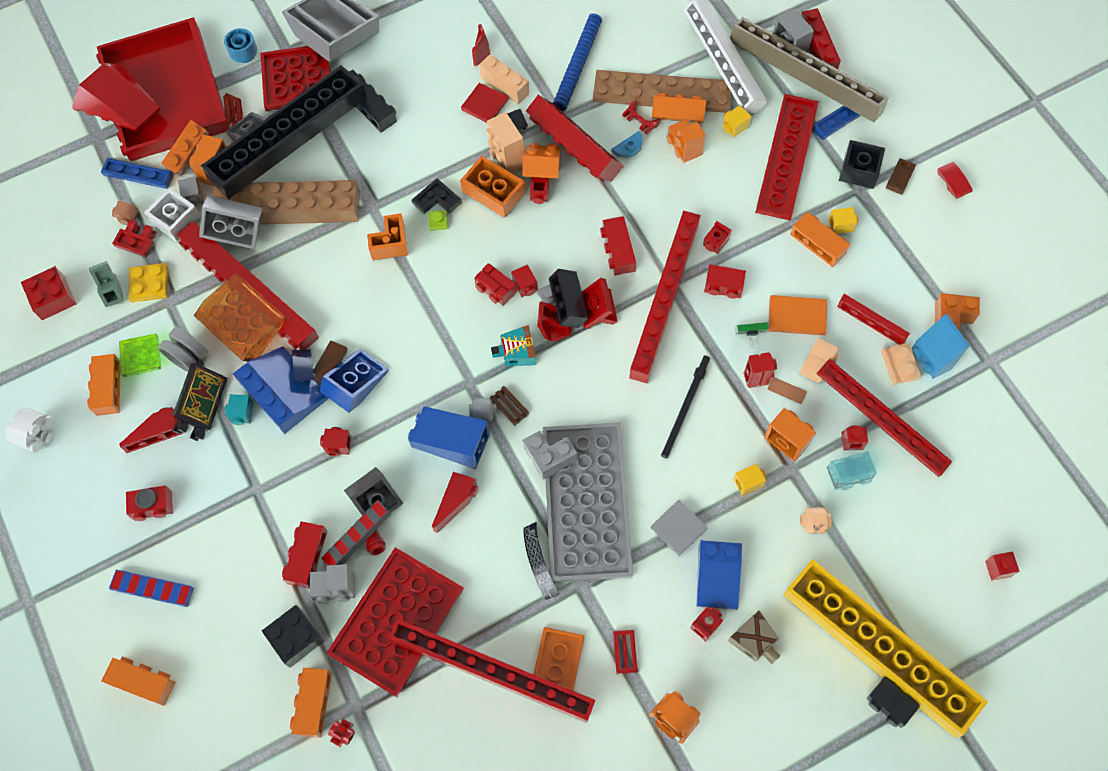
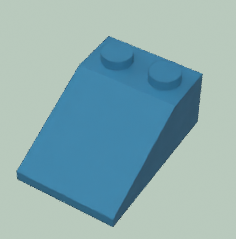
(940, 347)

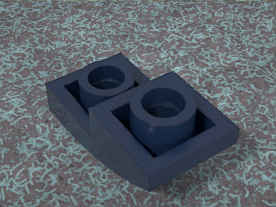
(302, 365)

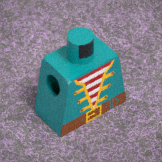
(516, 348)

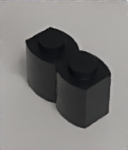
(892, 702)

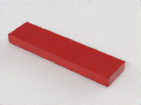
(873, 319)

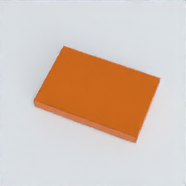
(797, 315)
(559, 657)

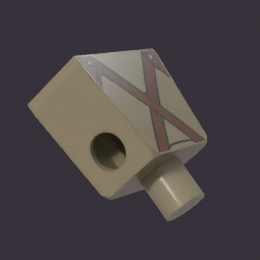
(756, 639)

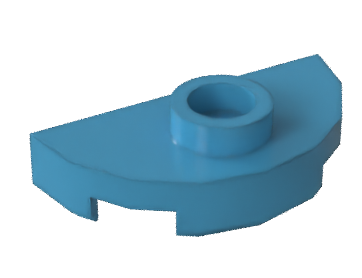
(628, 147)

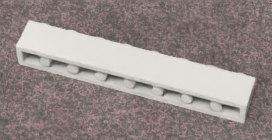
(725, 55)

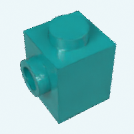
(239, 409)

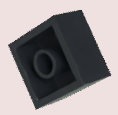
(862, 164)
(292, 636)

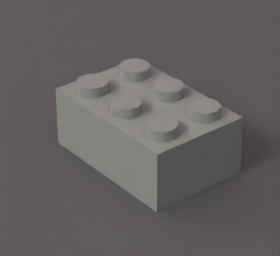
(230, 222)

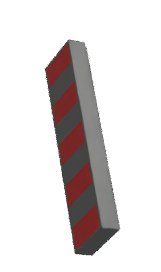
(356, 535)

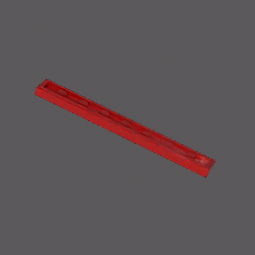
(884, 418)

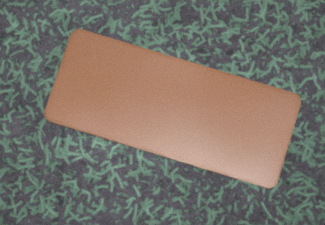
(787, 390)

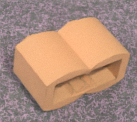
(817, 358)

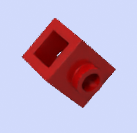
(336, 441)

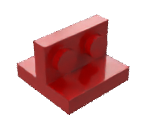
(599, 304)

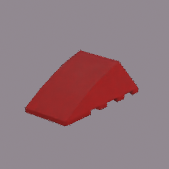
(115, 97)

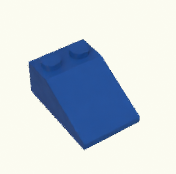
(352, 380)
(718, 574)

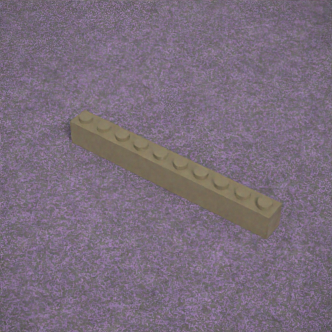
(809, 69)

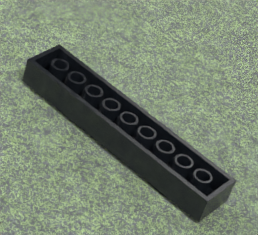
(284, 132)

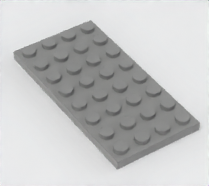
(589, 506)

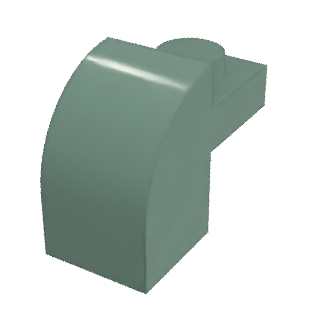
(107, 284)

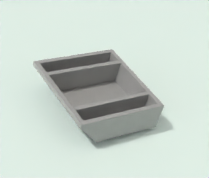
(331, 25)

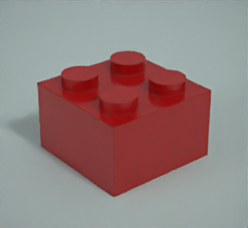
(48, 293)

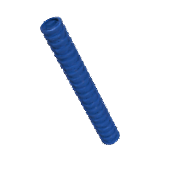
(577, 61)

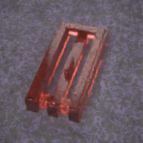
(231, 110)

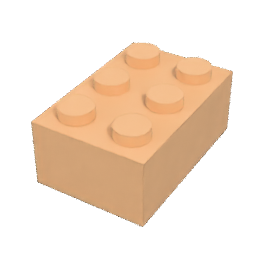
(505, 143)

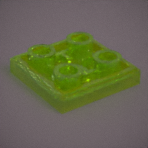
(139, 355)

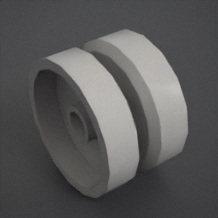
(182, 349)

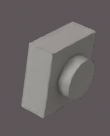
(546, 294)

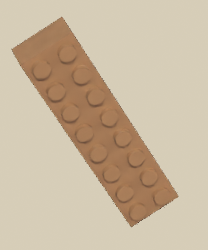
(301, 201)

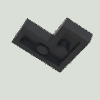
(436, 194)

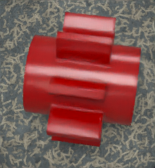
(341, 732)

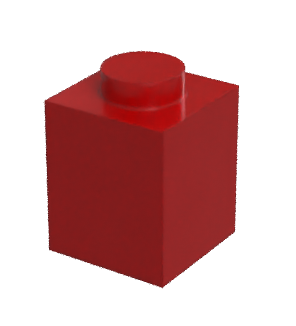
(525, 281)
(1002, 566)

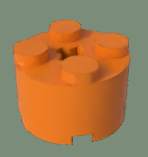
(675, 716)

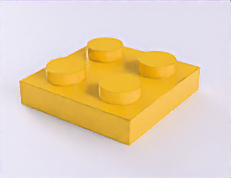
(148, 282)

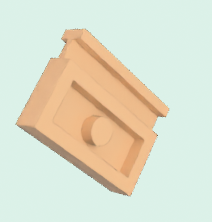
(900, 364)

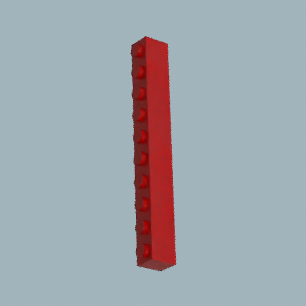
(224, 265)
(664, 297)
(492, 670)

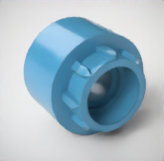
(240, 45)

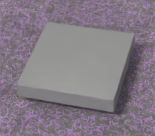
(679, 527)

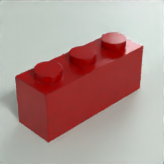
(618, 246)
(304, 554)

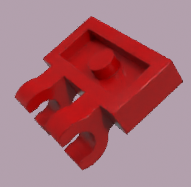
(134, 243)

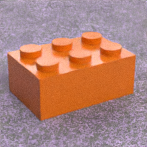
(493, 186)

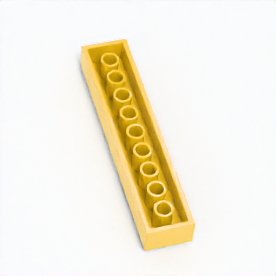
(885, 649)

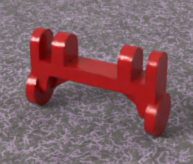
(650, 125)

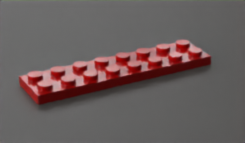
(787, 157)

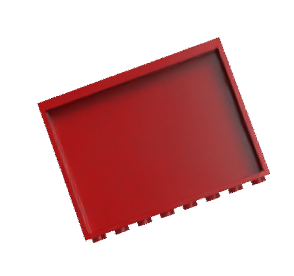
(177, 76)

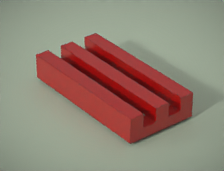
(626, 670)

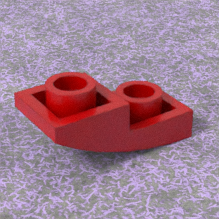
(955, 179)

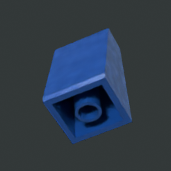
(450, 436)

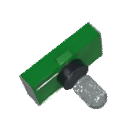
(752, 330)

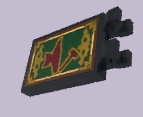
(198, 401)

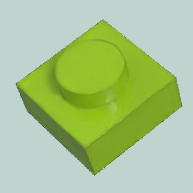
(438, 220)

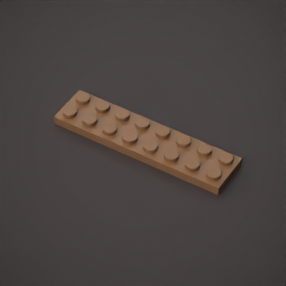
(626, 86)

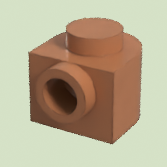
(124, 212)

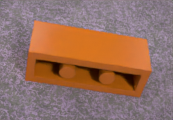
(678, 108)
(184, 148)
(820, 239)
(104, 384)
(139, 680)
(311, 702)

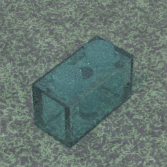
(851, 470)

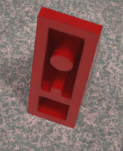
(153, 430)
(455, 499)

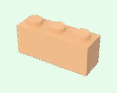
(504, 79)

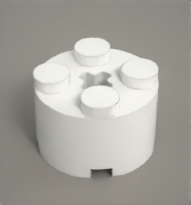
(30, 429)

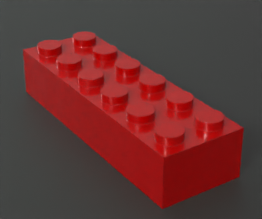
(573, 139)

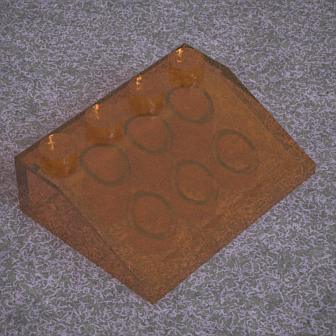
(240, 318)

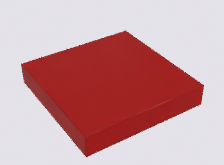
(484, 102)

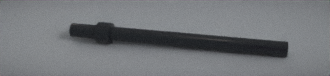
(699, 375)

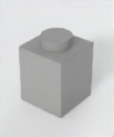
(191, 190)

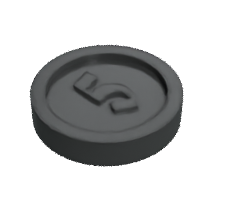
(145, 498)

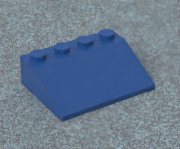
(273, 388)

